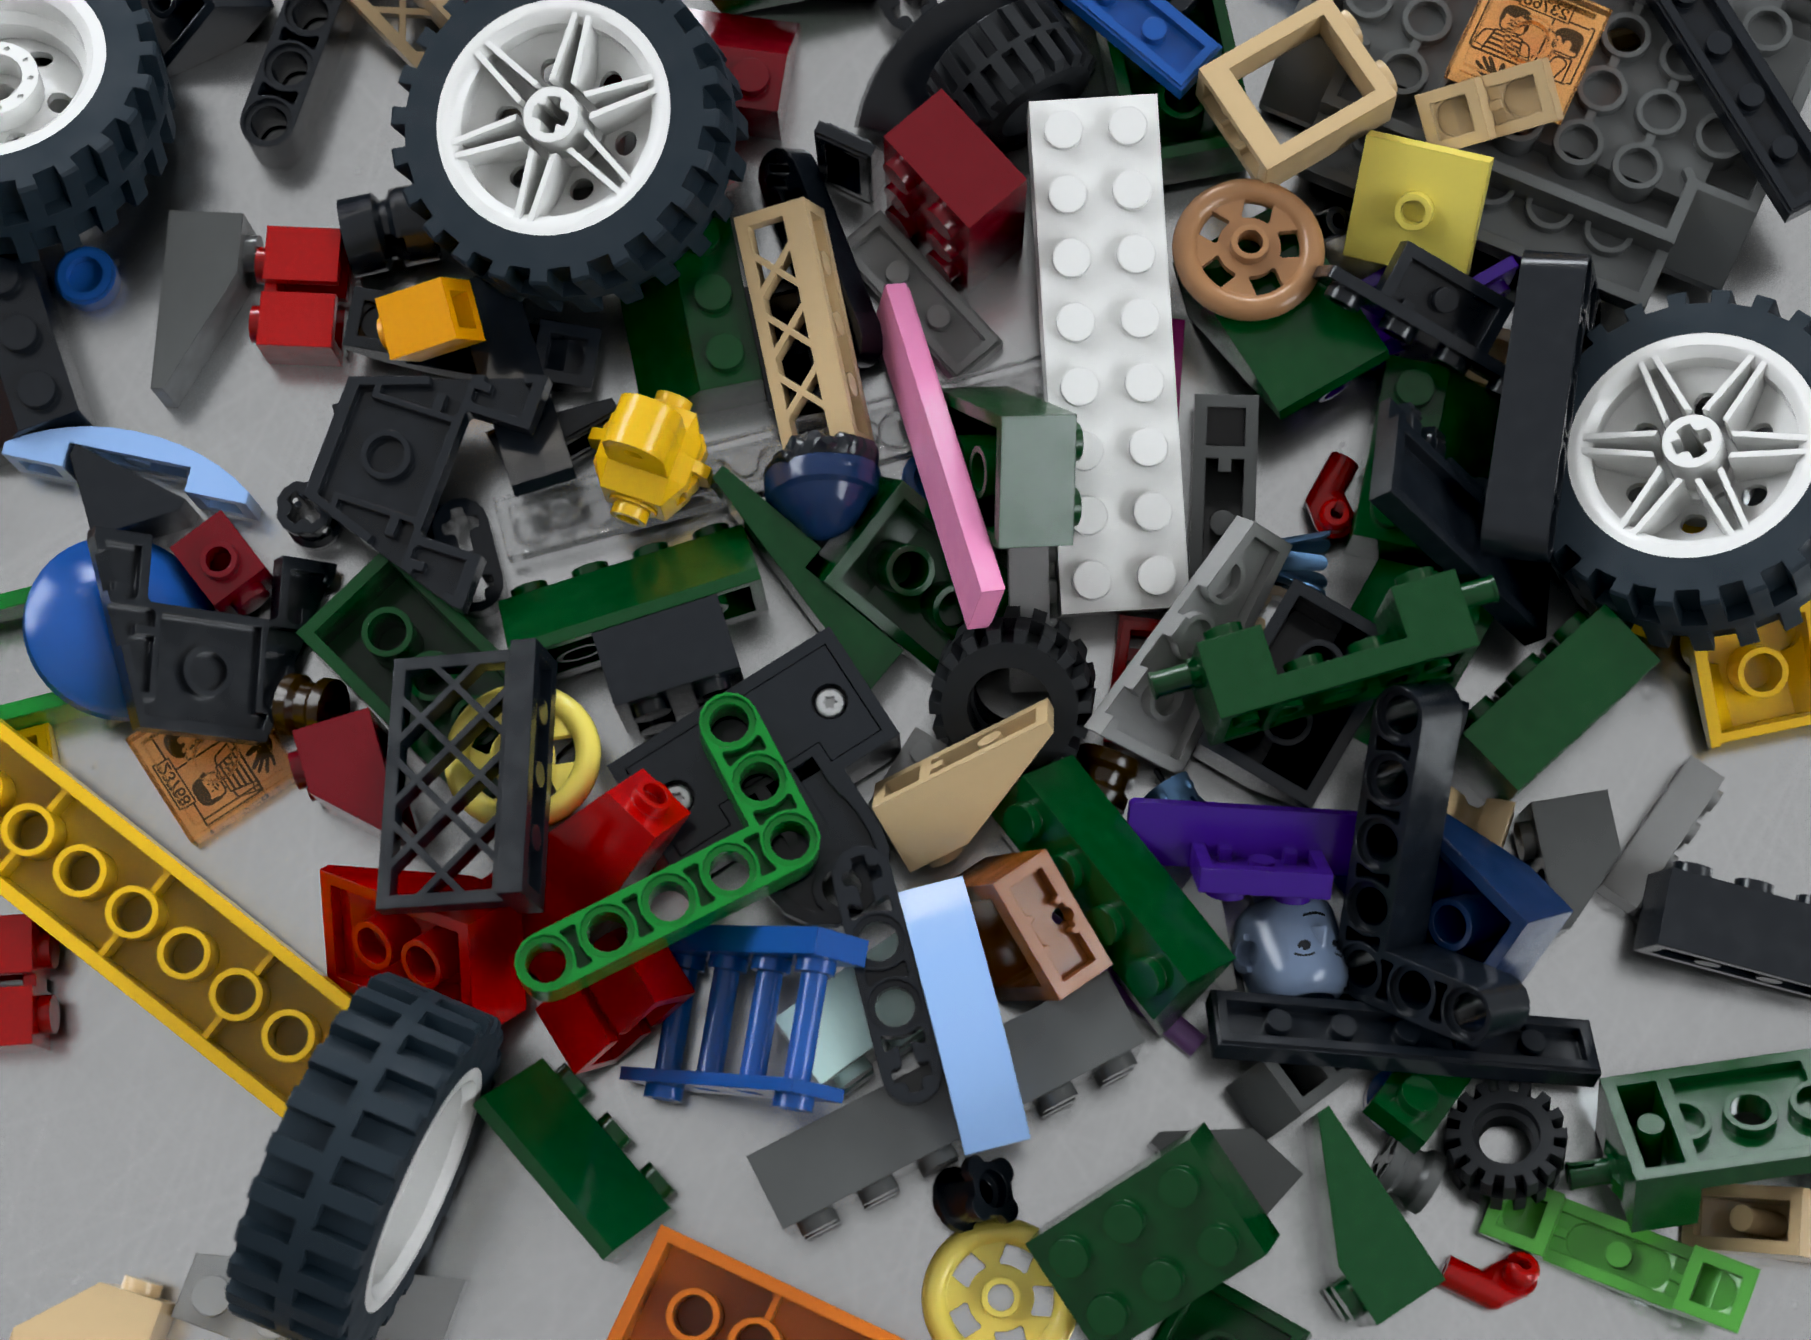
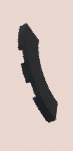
(903, 72)

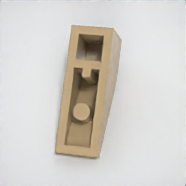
(950, 795)

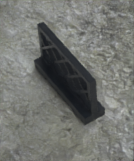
(522, 789)

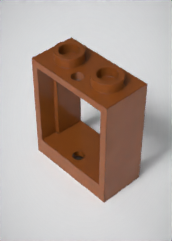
(1021, 942)

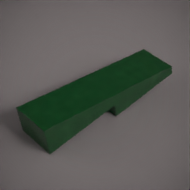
(789, 555)

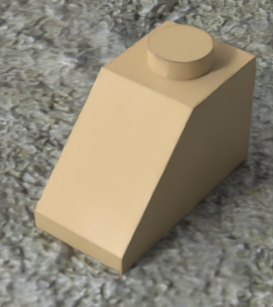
(1754, 1222)
(104, 1313)

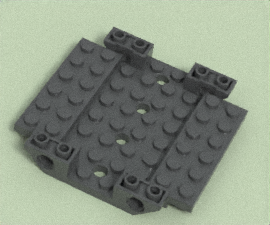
(1628, 176)

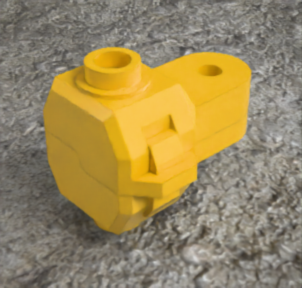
(650, 457)

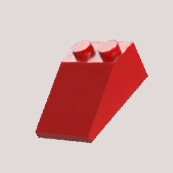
(450, 952)

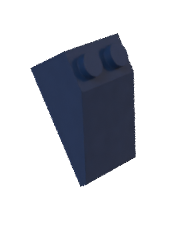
(1490, 903)

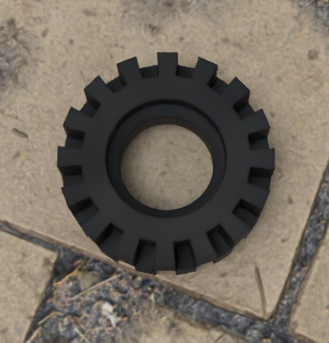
(1498, 1179)

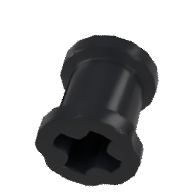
(301, 530)

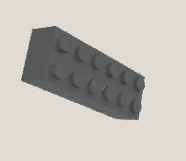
(877, 1140)

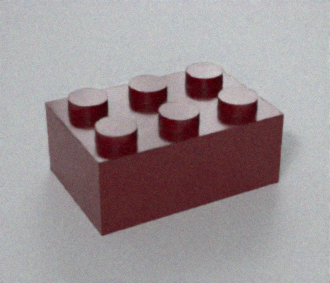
(953, 191)

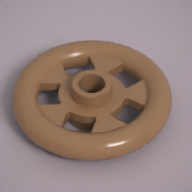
(1237, 297)

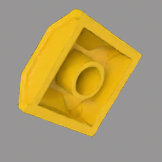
(1753, 685)

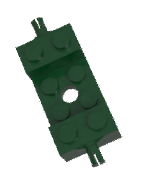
(1421, 637)
(1677, 1133)

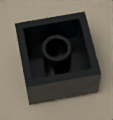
(667, 663)

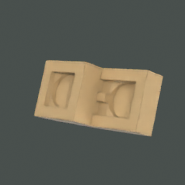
(1490, 105)

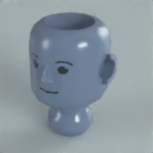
(1289, 949)

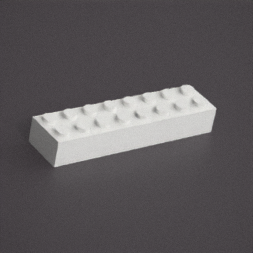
(1110, 347)

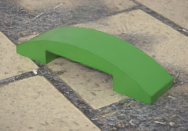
(1636, 1264)

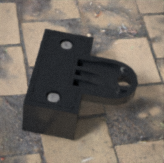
(829, 738)

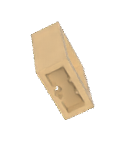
(1244, 126)

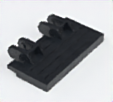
(1443, 515)

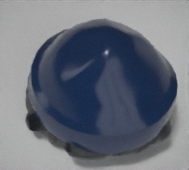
(823, 482)

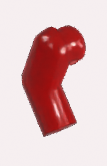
(1326, 498)
(1494, 1285)

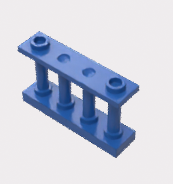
(771, 954)

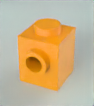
(429, 319)

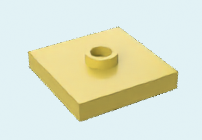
(1417, 196)

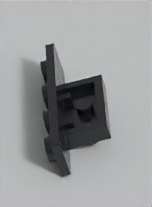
(1429, 303)

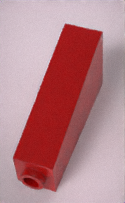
(601, 853)

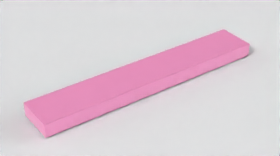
(939, 459)

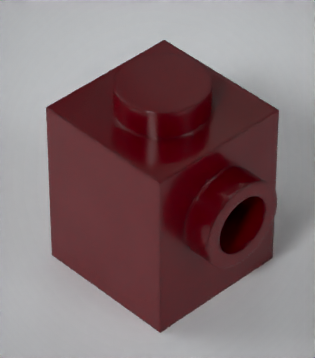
(224, 566)

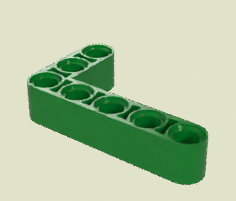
(691, 875)

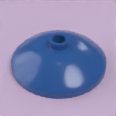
(69, 631)

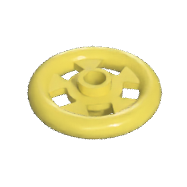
(571, 780)
(987, 1242)

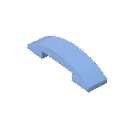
(207, 484)
(964, 1016)

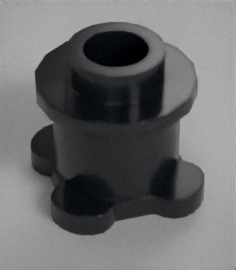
(975, 1193)

